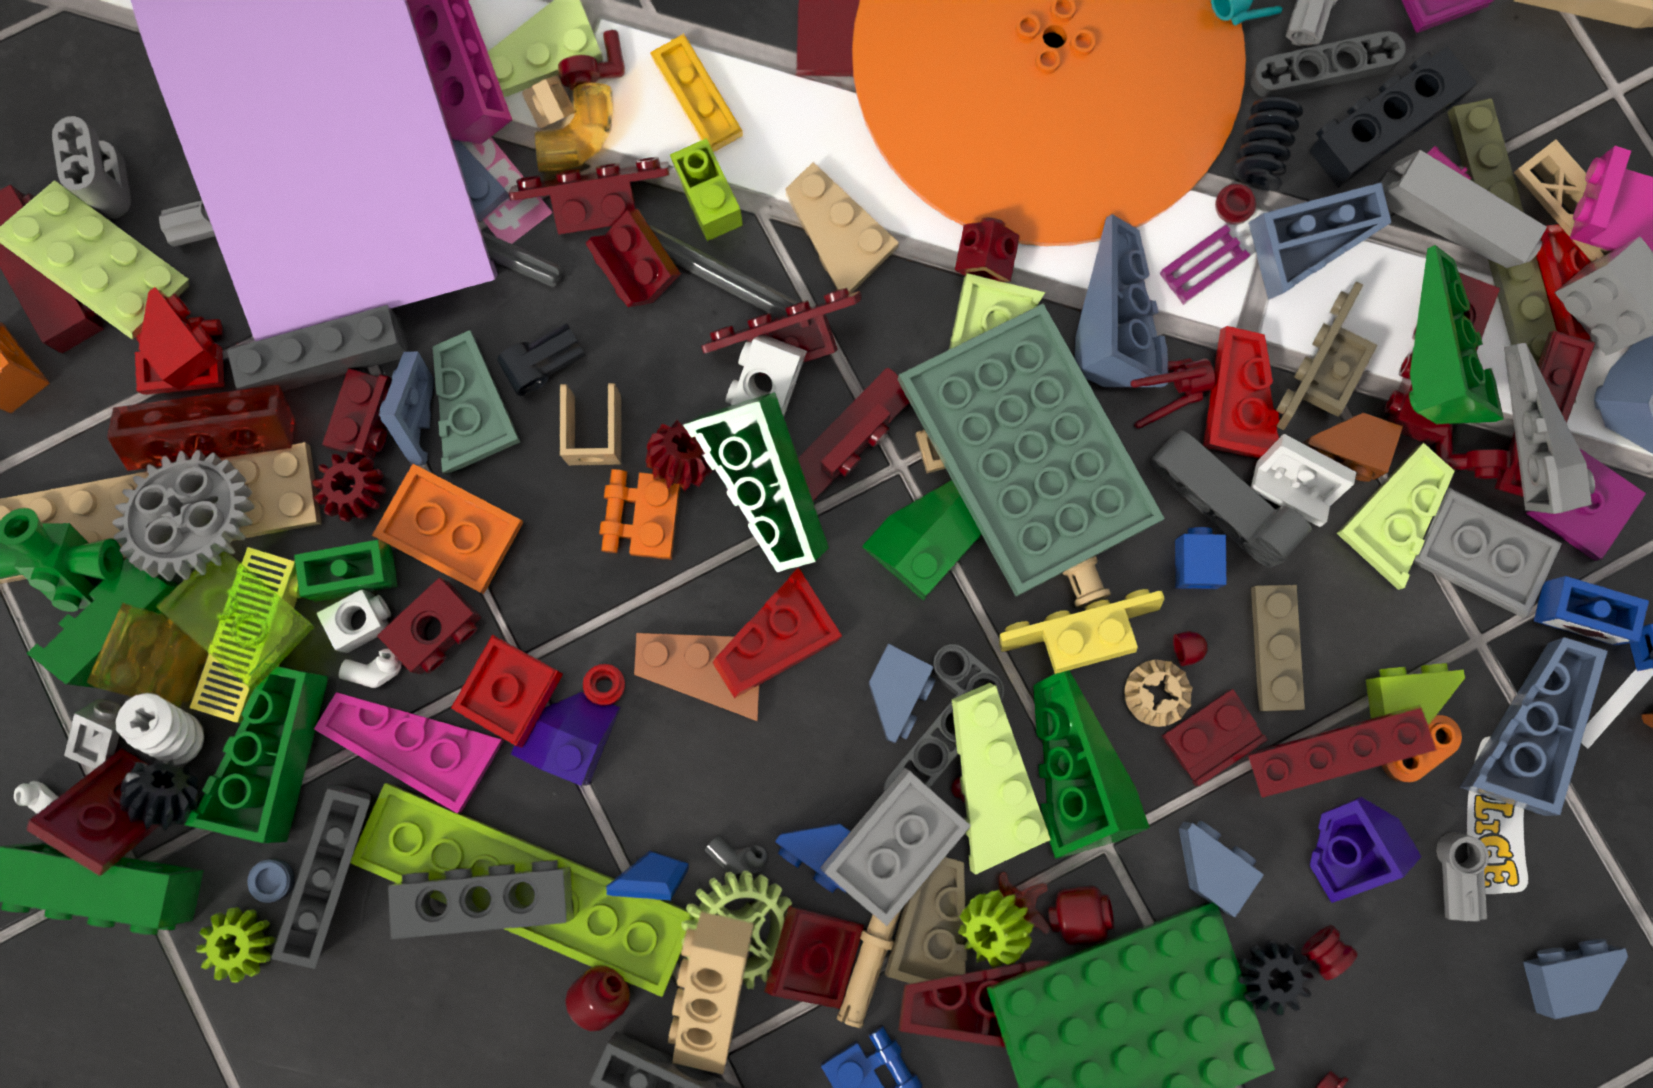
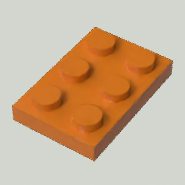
(448, 528)

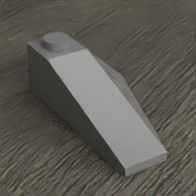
(1548, 456)

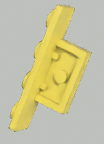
(1085, 636)

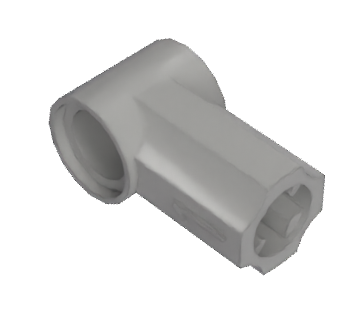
(1309, 22)
(186, 224)
(1464, 881)

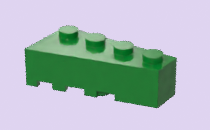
(264, 761)

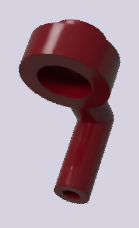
(585, 69)
(1485, 463)

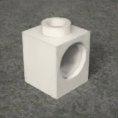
(337, 620)

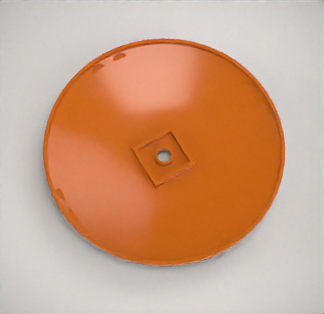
(1041, 134)

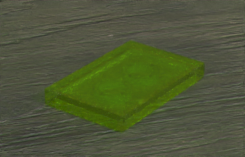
(236, 619)

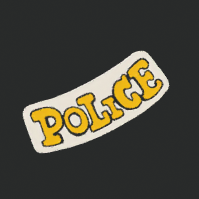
(1502, 832)

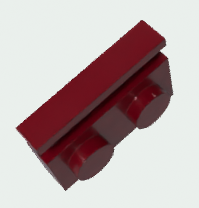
(1214, 737)

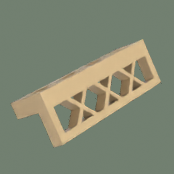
(1566, 181)

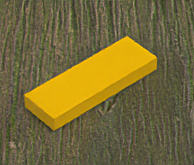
(696, 93)

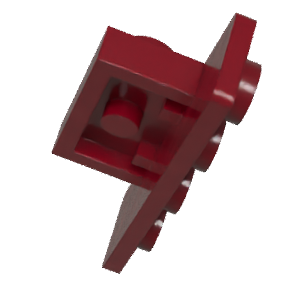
(592, 198)
(801, 327)
(858, 426)

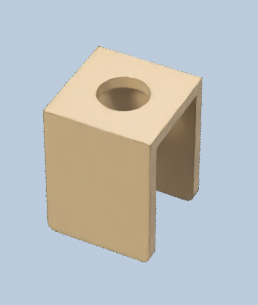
(590, 456)

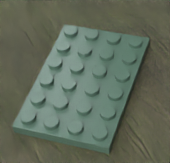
(1030, 449)

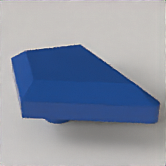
(650, 878)

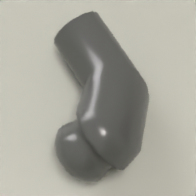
(737, 860)

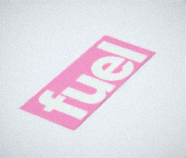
(510, 218)

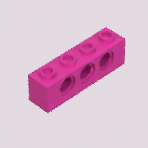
(460, 69)

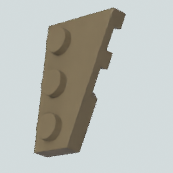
(928, 928)

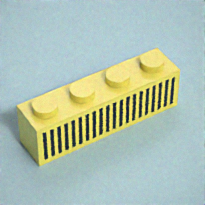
(219, 689)

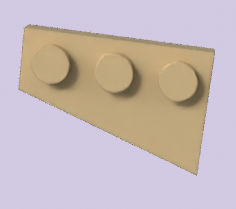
(842, 232)

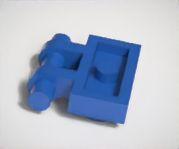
(857, 1070)

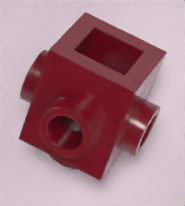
(987, 250)

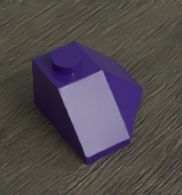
(569, 738)
(1360, 849)

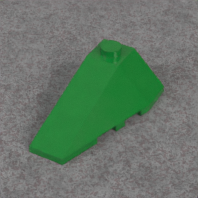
(1445, 365)
(925, 539)

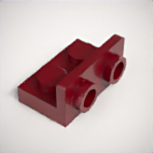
(633, 260)
(356, 416)

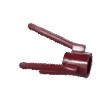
(1188, 377)

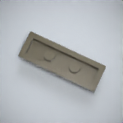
(1277, 648)

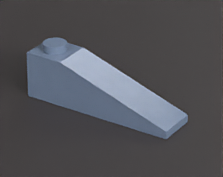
(1117, 325)
(1628, 395)

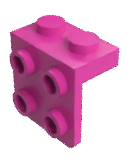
(1614, 204)

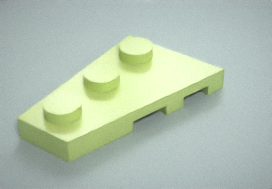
(1396, 517)

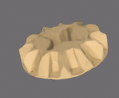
(1141, 701)

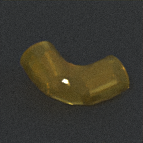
(583, 135)

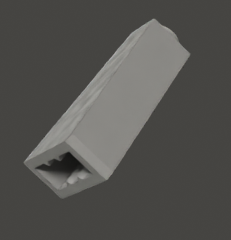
(1460, 210)

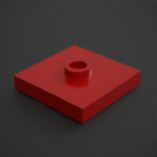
(507, 691)

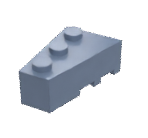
(1310, 235)

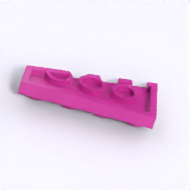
(419, 751)

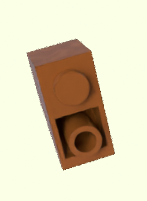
(1361, 444)

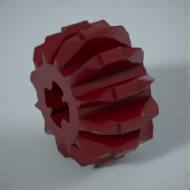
(676, 457)
(363, 491)

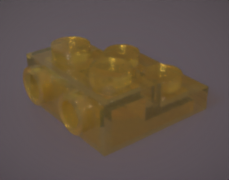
(148, 656)

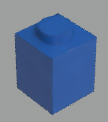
(1200, 559)

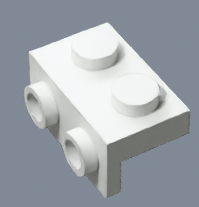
(1301, 479)

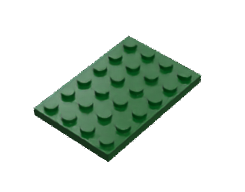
(1136, 1012)

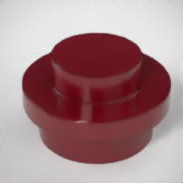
(1235, 204)

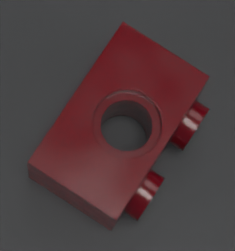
(406, 632)

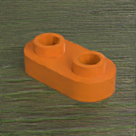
(1426, 762)

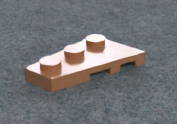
(688, 667)

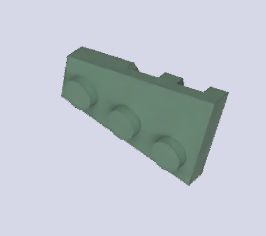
(470, 406)

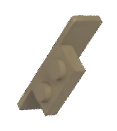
(1336, 367)

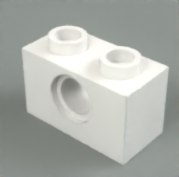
(777, 360)

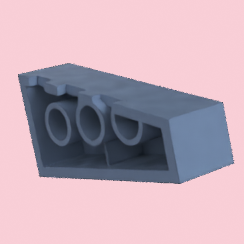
(1541, 732)

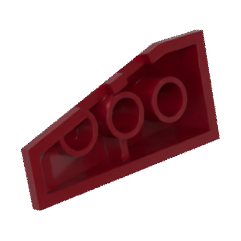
(958, 1005)

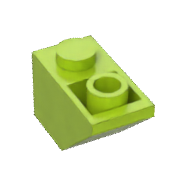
(707, 189)
(1400, 691)

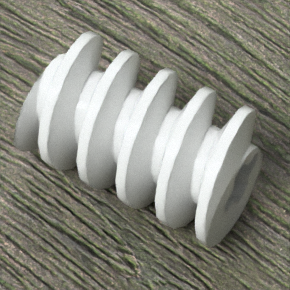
(160, 729)

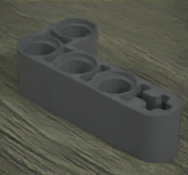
(1229, 502)
(936, 733)

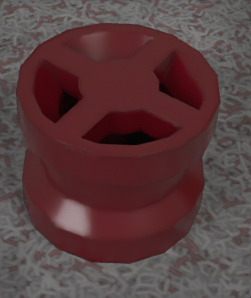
(1329, 952)

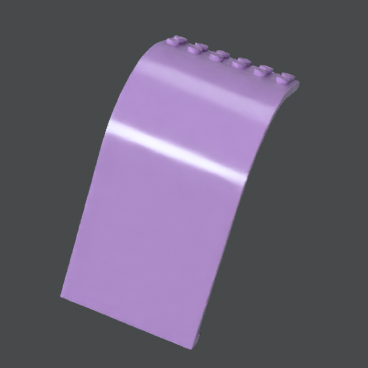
(316, 154)

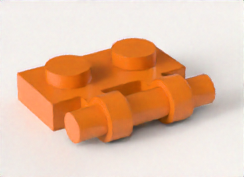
(653, 520)

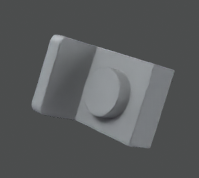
(93, 733)

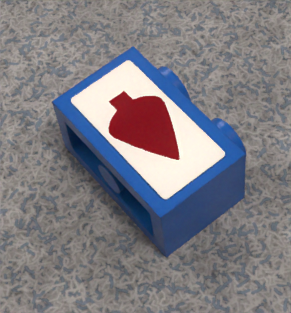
(1591, 611)

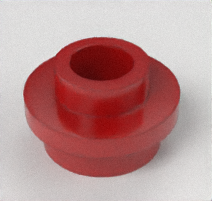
(599, 673)

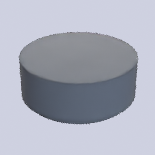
(271, 880)

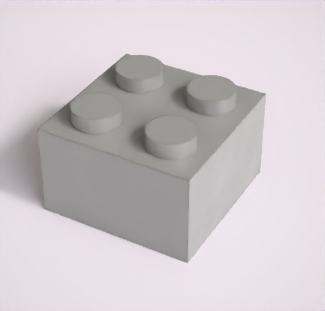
(1614, 297)

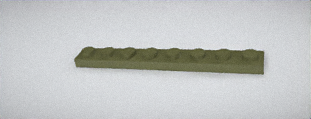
(1488, 165)

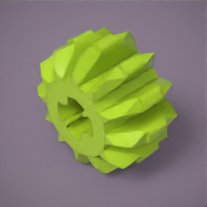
(995, 928)
(221, 949)

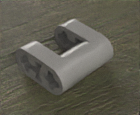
(84, 174)

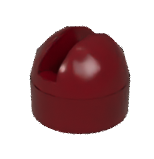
(1189, 647)

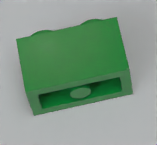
(345, 570)

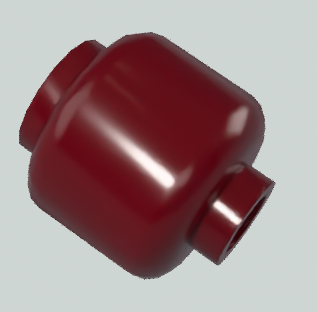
(1082, 915)
(597, 998)

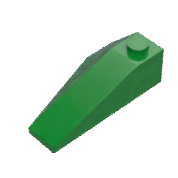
(1085, 782)

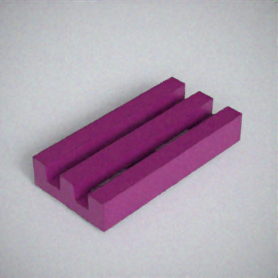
(1230, 245)

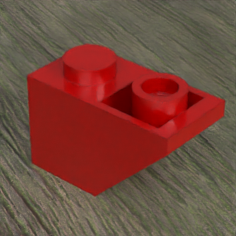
(172, 343)

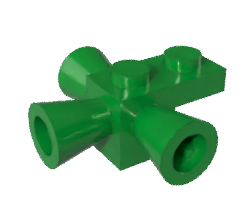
(55, 558)

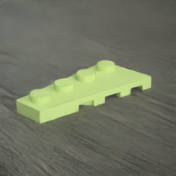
(994, 782)

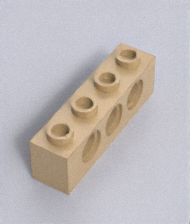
(710, 991)

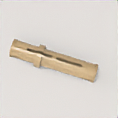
(875, 944)

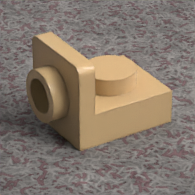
(548, 101)

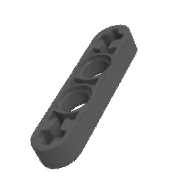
(1328, 67)

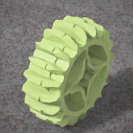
(766, 900)

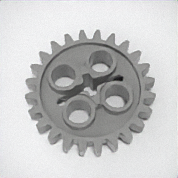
(183, 515)

